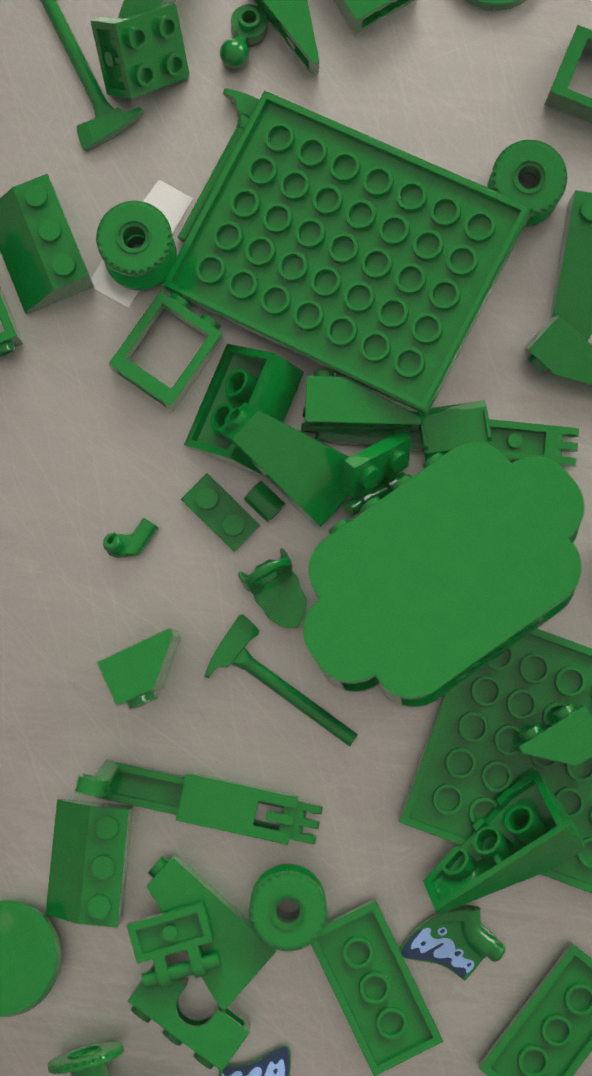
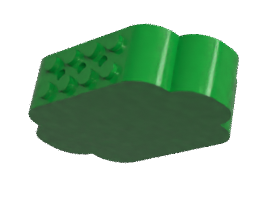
(444, 573)

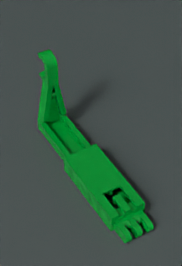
(203, 801)

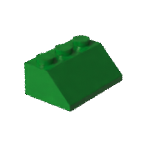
(40, 246)
(241, 377)
(140, 669)
(89, 862)

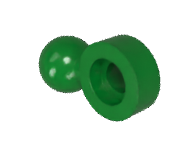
(235, 51)

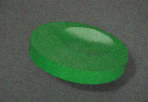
(27, 957)

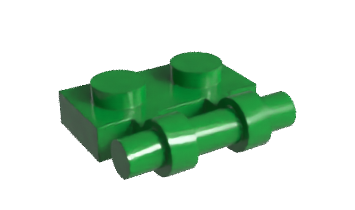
(373, 466)
(171, 933)

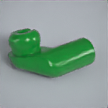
(132, 543)

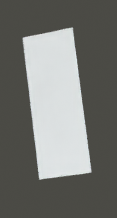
(173, 205)

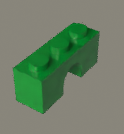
(212, 1037)

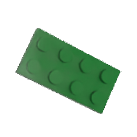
(375, 988)
(553, 1026)

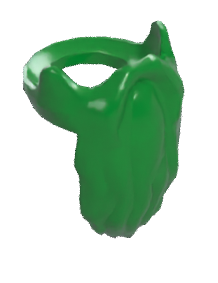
(277, 591)

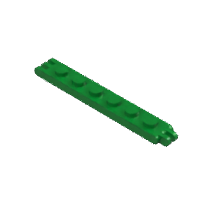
(510, 437)

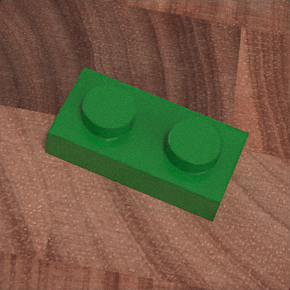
(220, 512)

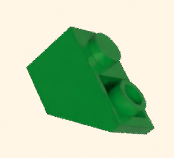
(562, 740)

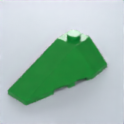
(574, 273)
(514, 843)

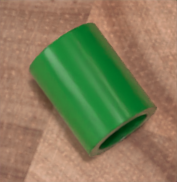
(264, 501)

